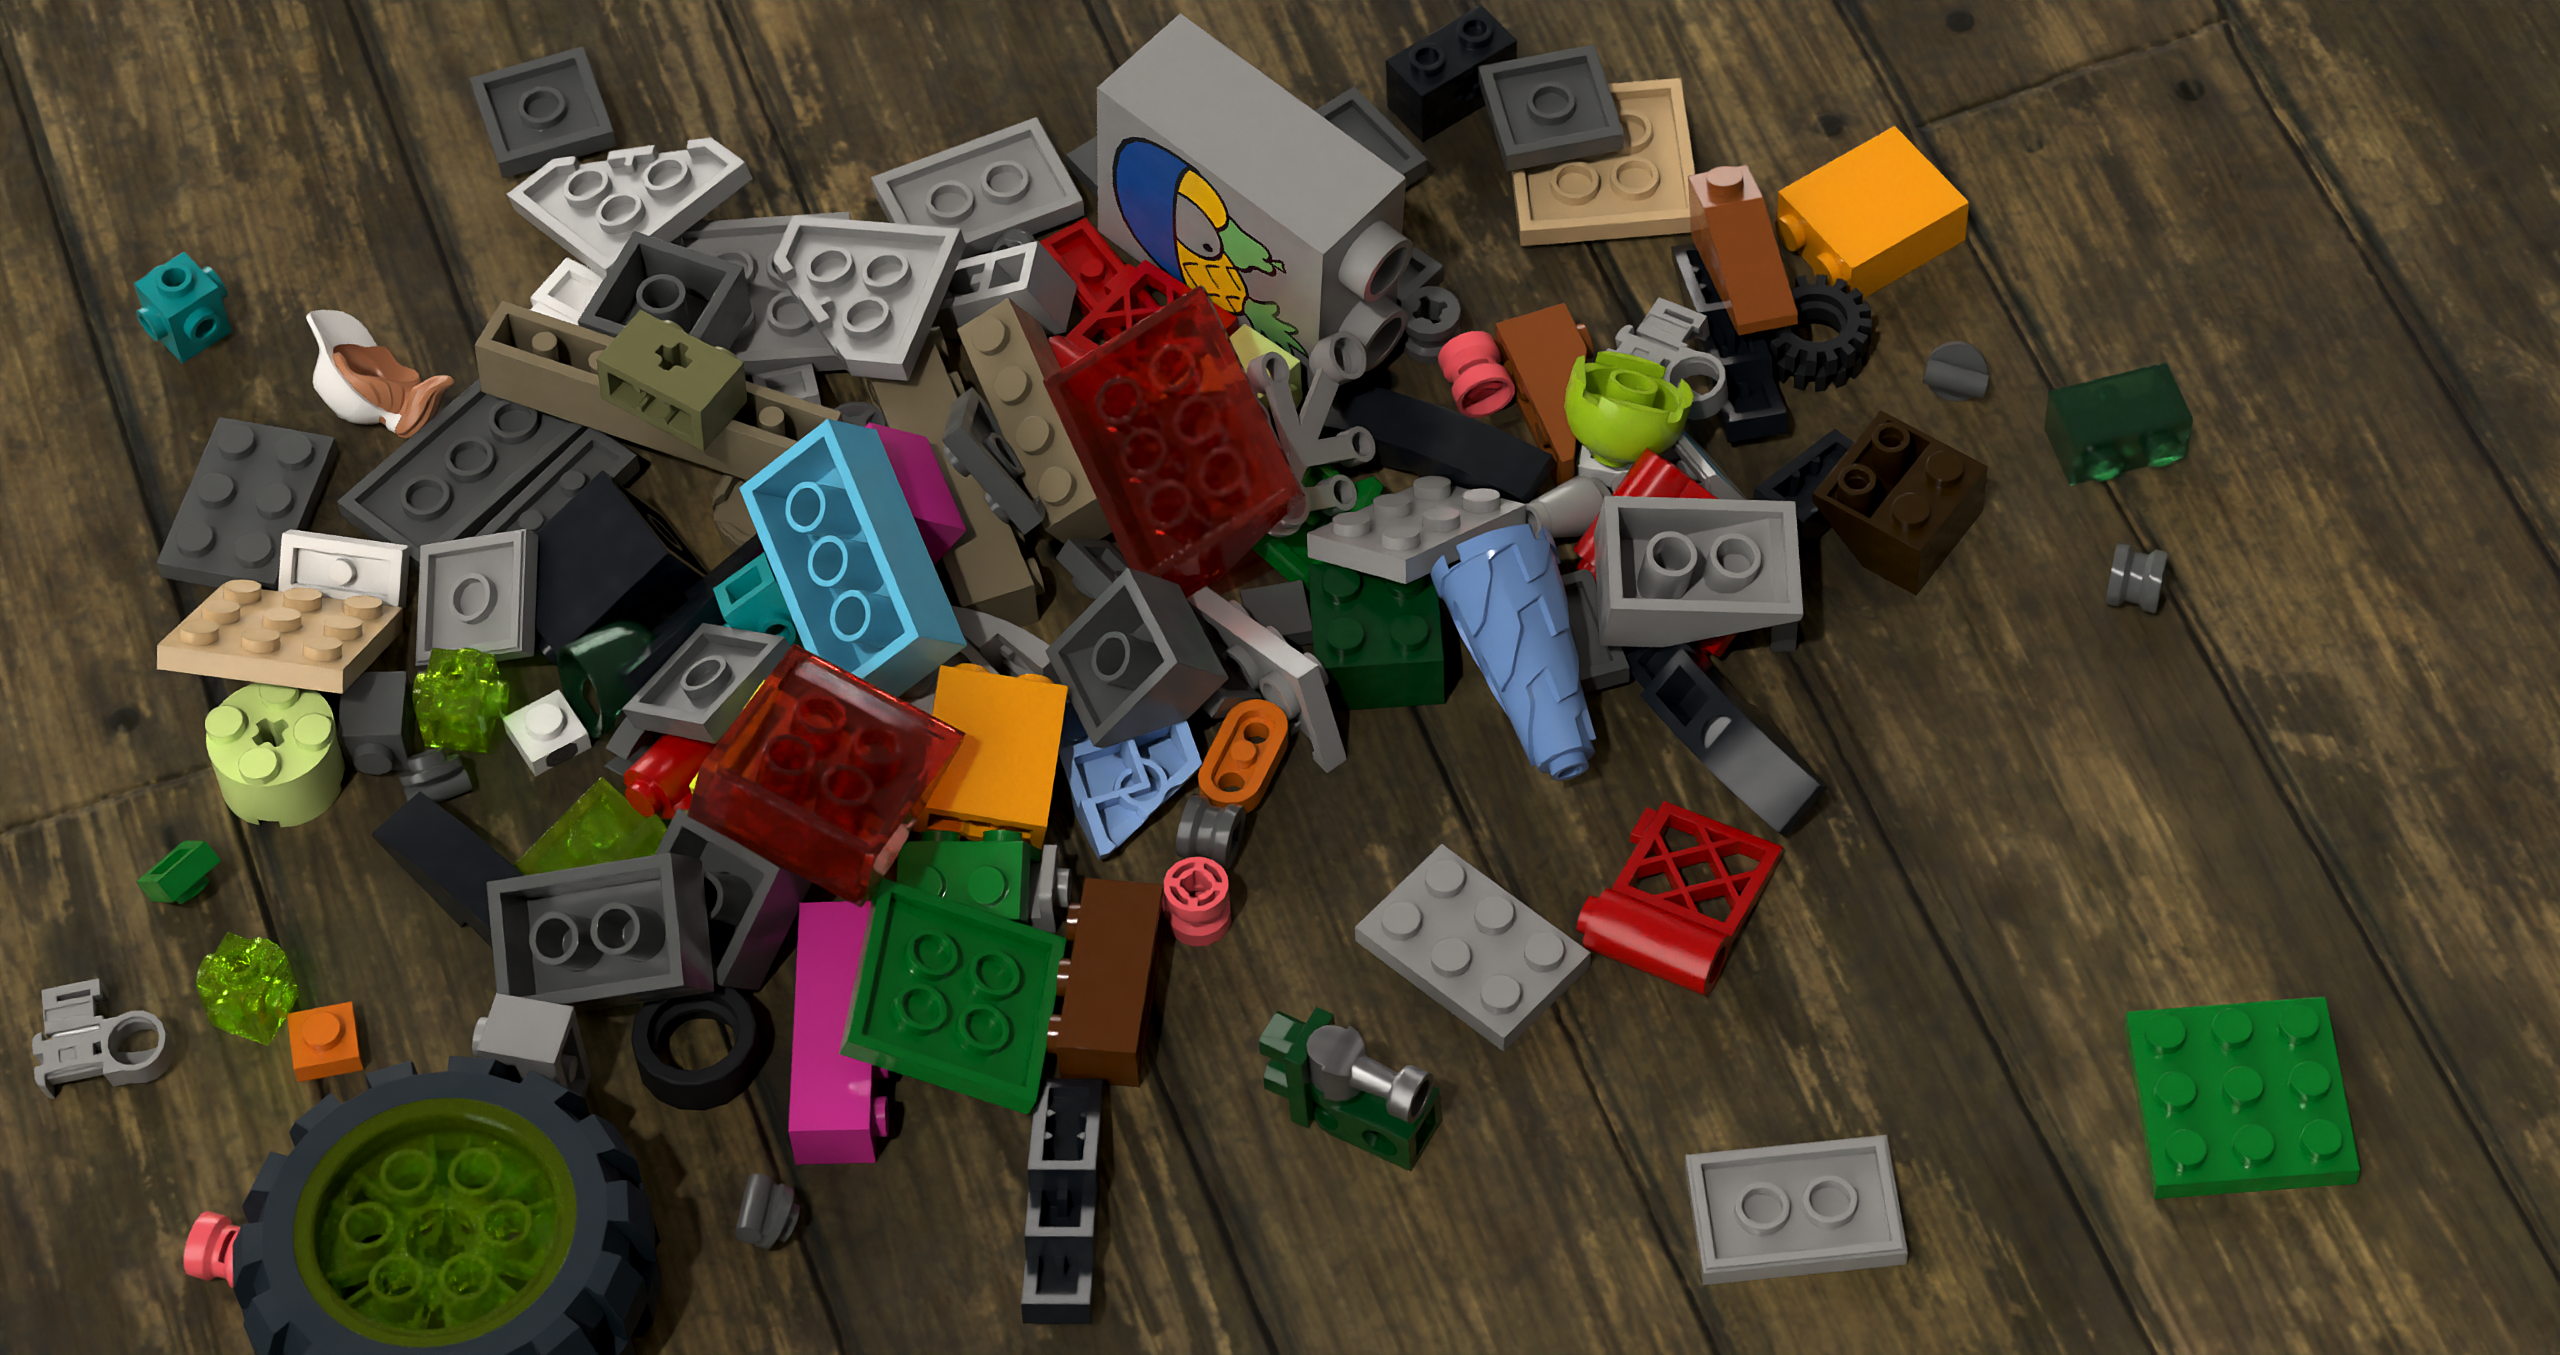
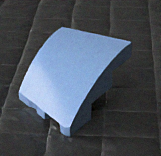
(1124, 783)

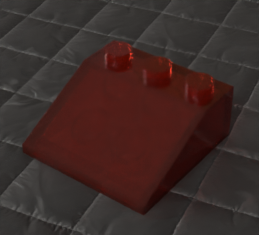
(824, 774)

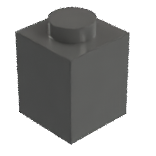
(377, 723)

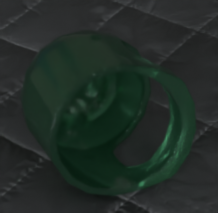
(599, 658)

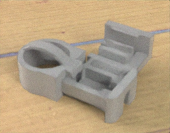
(1663, 340)
(79, 1032)

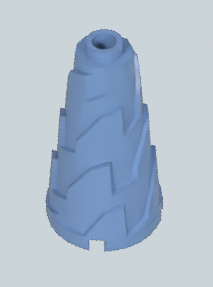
(1518, 631)

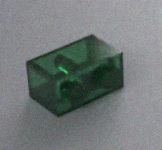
(2118, 424)

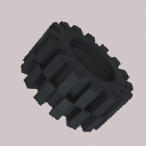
(1826, 359)

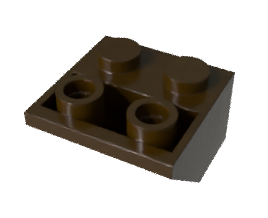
(1901, 500)

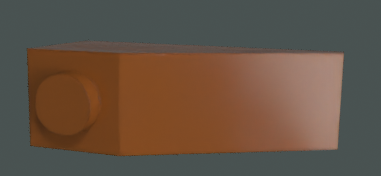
(1740, 249)
(1540, 358)

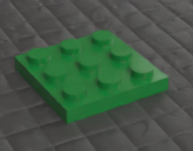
(953, 996)
(2241, 1098)

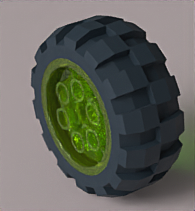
(449, 1155)

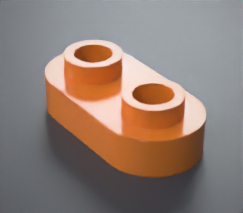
(1241, 763)

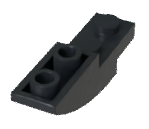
(1726, 733)

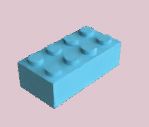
(852, 558)

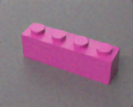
(832, 1096)

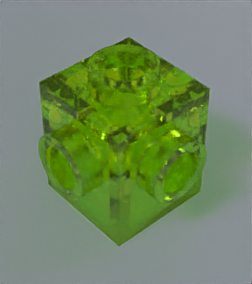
(460, 699)
(247, 987)

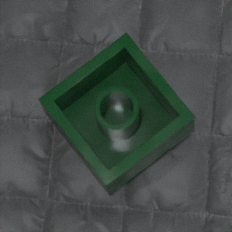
(1376, 639)

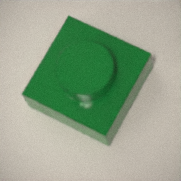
(180, 873)

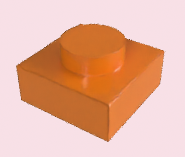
(325, 1041)

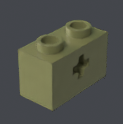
(672, 379)

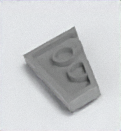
(1281, 672)

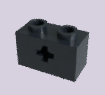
(1437, 77)

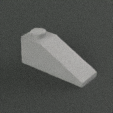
(1019, 273)

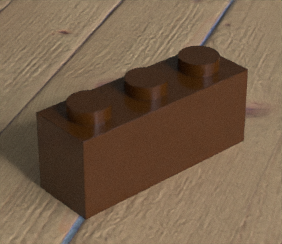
(1108, 981)

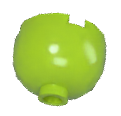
(1624, 407)

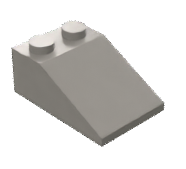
(1694, 568)

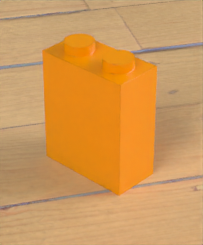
(1872, 214)
(1007, 755)

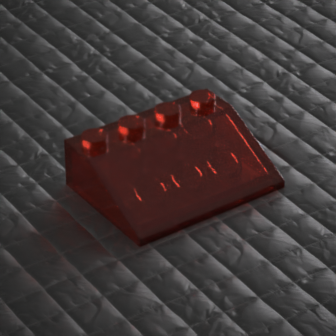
(1176, 444)

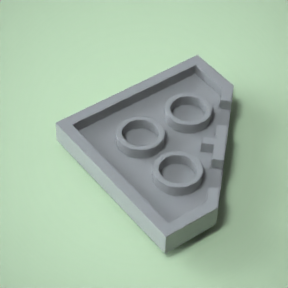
(601, 203)
(869, 286)

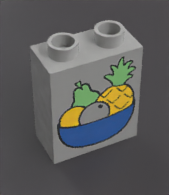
(1250, 196)

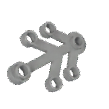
(1333, 363)

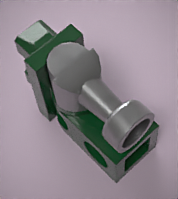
(1347, 1092)

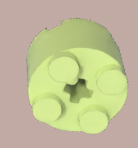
(275, 753)

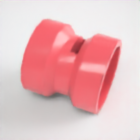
(1474, 370)
(1197, 901)
(210, 1247)

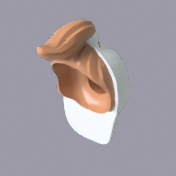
(365, 379)

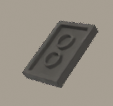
(241, 501)

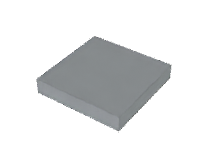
(478, 595)

